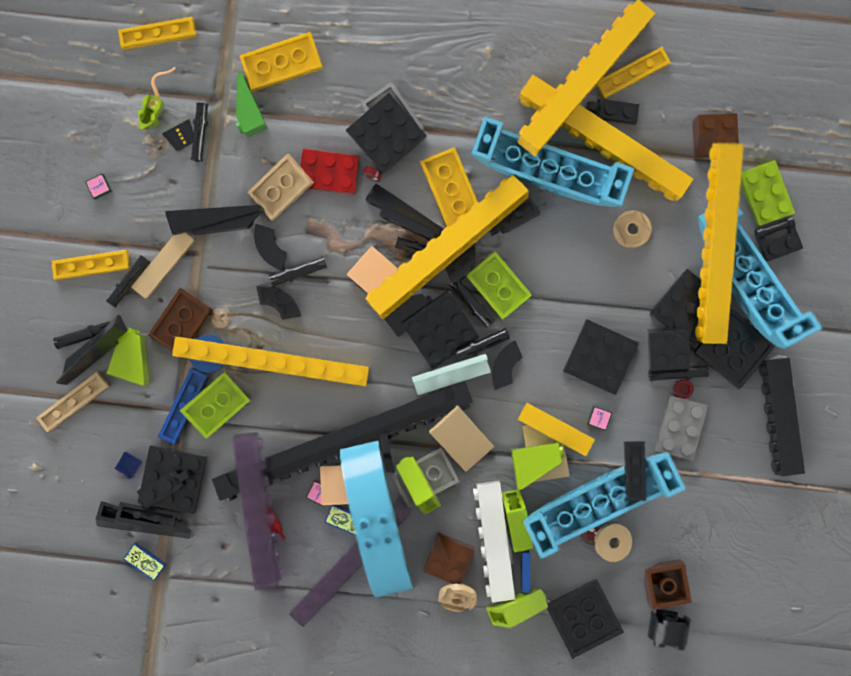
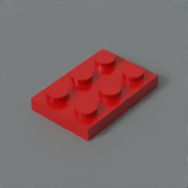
(331, 170)

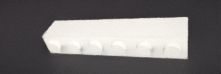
(495, 541)

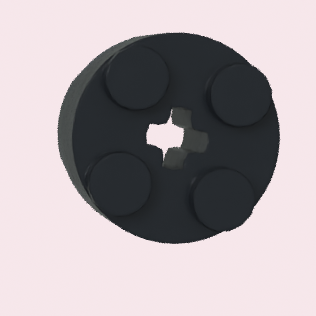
(668, 629)

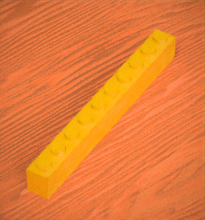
(585, 78)
(612, 143)
(719, 242)
(447, 246)
(270, 361)

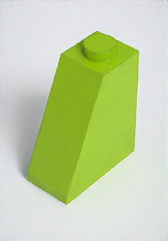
(130, 358)
(535, 461)
(418, 485)
(515, 515)
(515, 611)

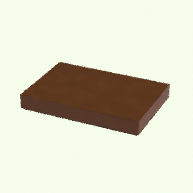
(180, 319)

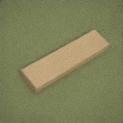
(162, 264)
(73, 402)

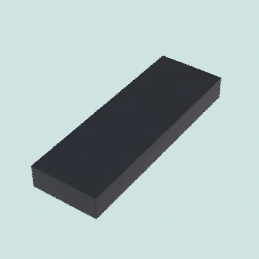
(634, 471)

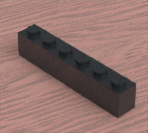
(782, 417)

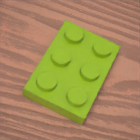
(766, 193)
(498, 285)
(215, 405)

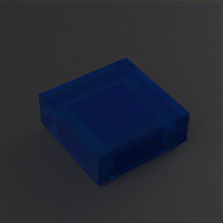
(128, 464)

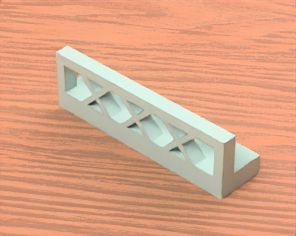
(451, 374)

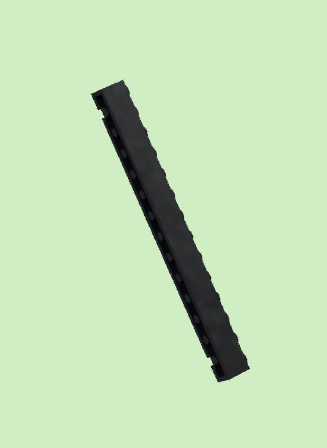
(361, 432)

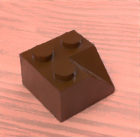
(713, 129)
(448, 559)
(667, 585)

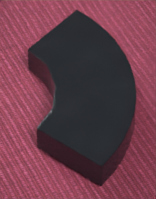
(268, 248)
(461, 266)
(279, 300)
(504, 365)
(386, 453)

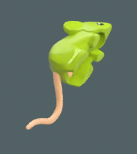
(152, 106)

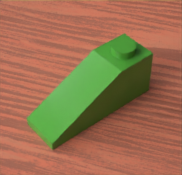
(247, 111)

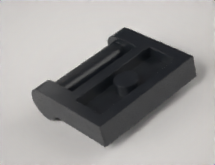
(779, 246)

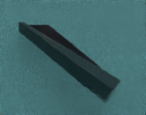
(402, 214)
(213, 219)
(92, 350)
(141, 519)

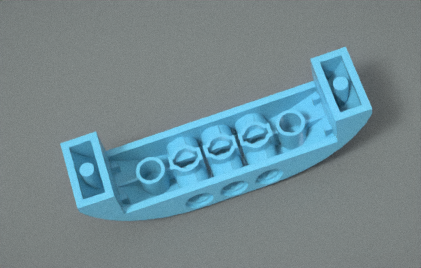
(551, 168)
(763, 295)
(597, 503)
(374, 520)

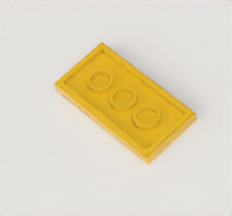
(281, 62)
(449, 184)

